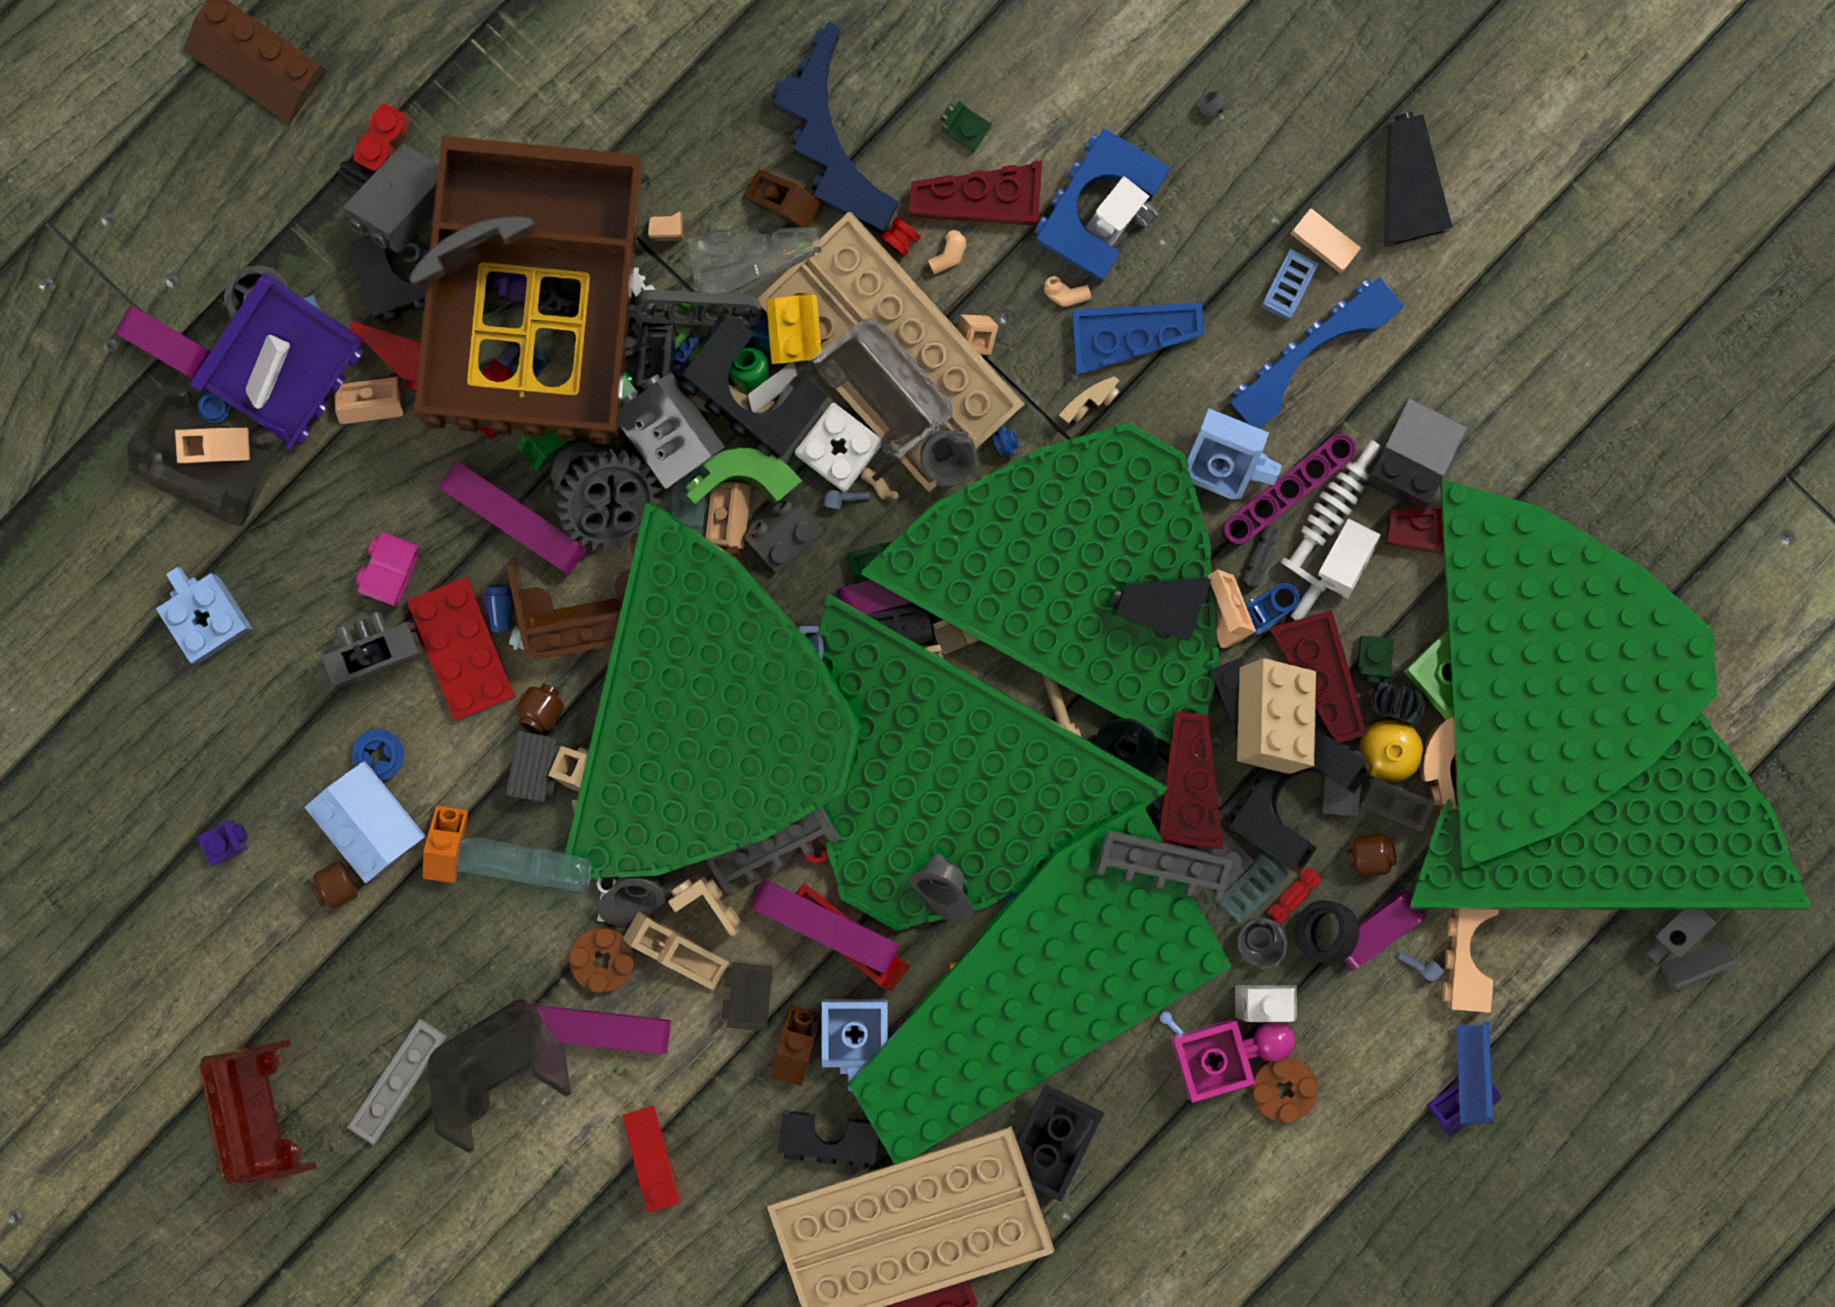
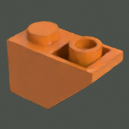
(444, 843)

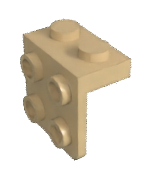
(687, 892)

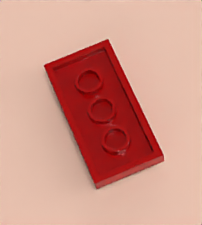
(461, 648)

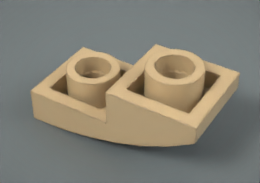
(1099, 393)

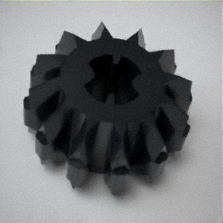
(1397, 703)

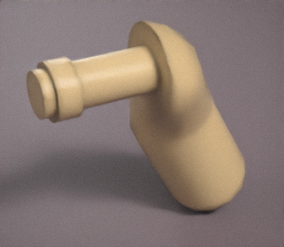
(880, 486)

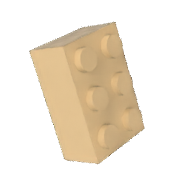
(1276, 716)

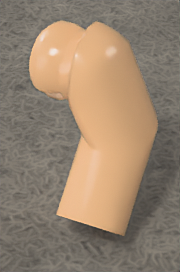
(952, 253)
(1063, 294)

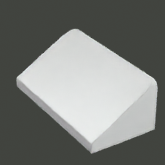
(266, 370)

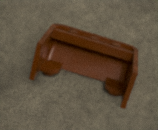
(565, 630)

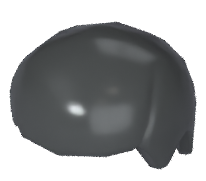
(1262, 942)

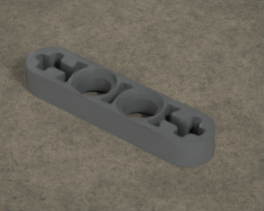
(699, 303)

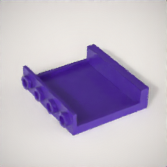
(311, 369)

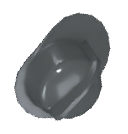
(942, 889)
(630, 896)

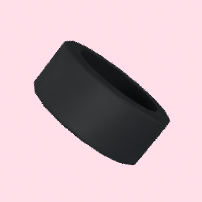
(1306, 929)

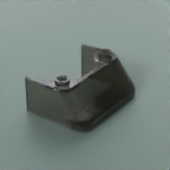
(888, 383)
(484, 1058)

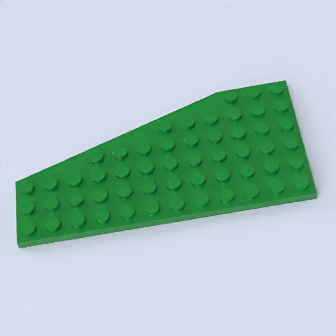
(1037, 991)

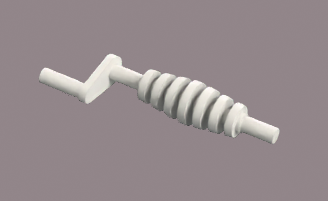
(1313, 537)

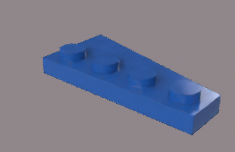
(1124, 333)

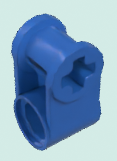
(1268, 609)

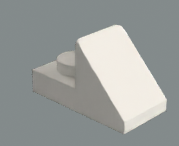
(1117, 211)

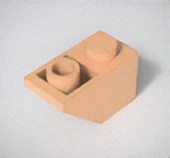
(212, 445)

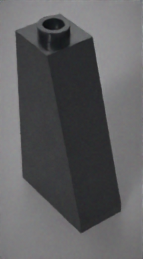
(1413, 186)

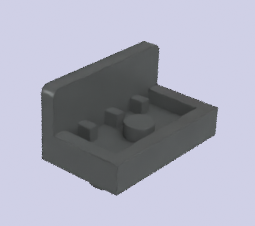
(783, 532)

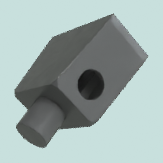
(1693, 927)

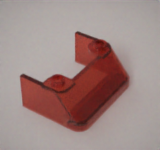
(246, 1116)

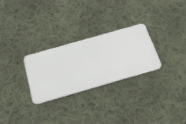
(771, 387)

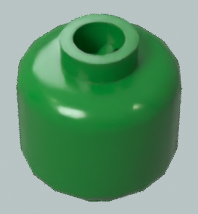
(749, 370)

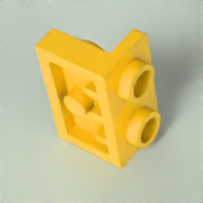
(793, 328)

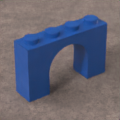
(1107, 160)

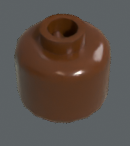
(539, 709)
(1372, 855)
(335, 885)

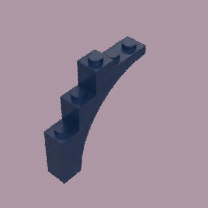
(807, 101)

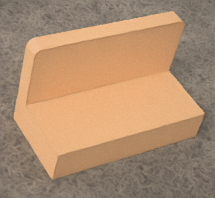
(1231, 612)

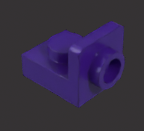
(513, 287)
(223, 841)

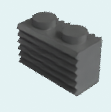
(531, 766)

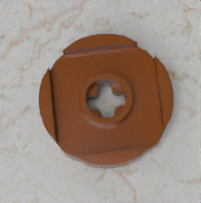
(598, 978)
(1287, 1108)

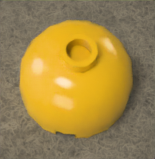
(1391, 750)

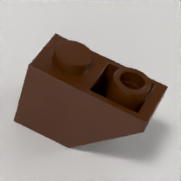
(795, 1045)

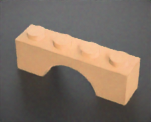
(1467, 986)

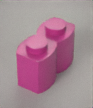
(388, 569)

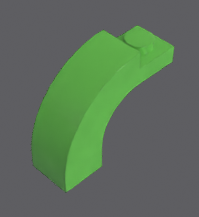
(745, 464)

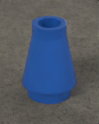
(499, 606)

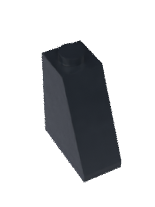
(1162, 604)

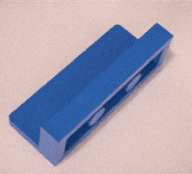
(1475, 1074)

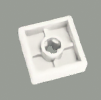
(838, 426)

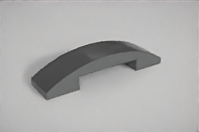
(509, 227)

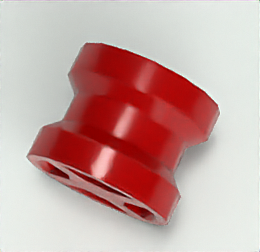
(900, 237)

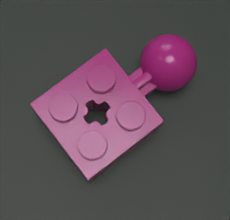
(1232, 1070)

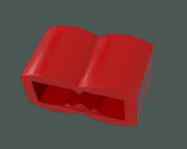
(386, 132)

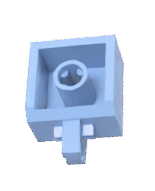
(1229, 455)
(185, 609)
(838, 1017)

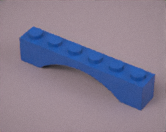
(1365, 312)

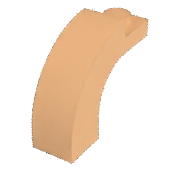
(1437, 762)

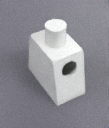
(1266, 1003)

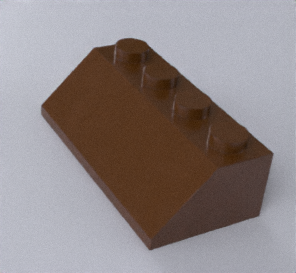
(253, 58)

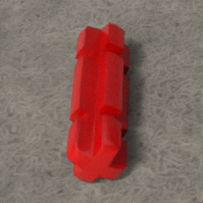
(1294, 896)

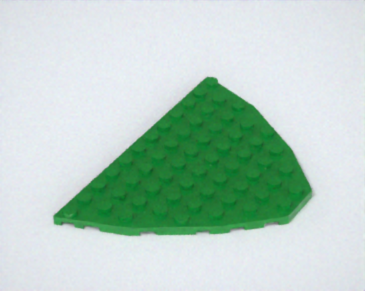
(1037, 557)
(1560, 669)
(707, 715)
(952, 775)
(1668, 840)

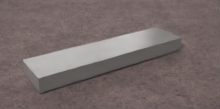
(396, 1082)

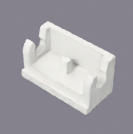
(1348, 558)

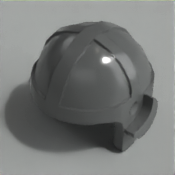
(949, 457)

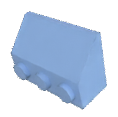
(365, 822)

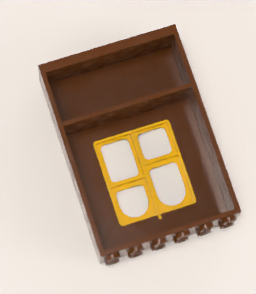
(585, 231)

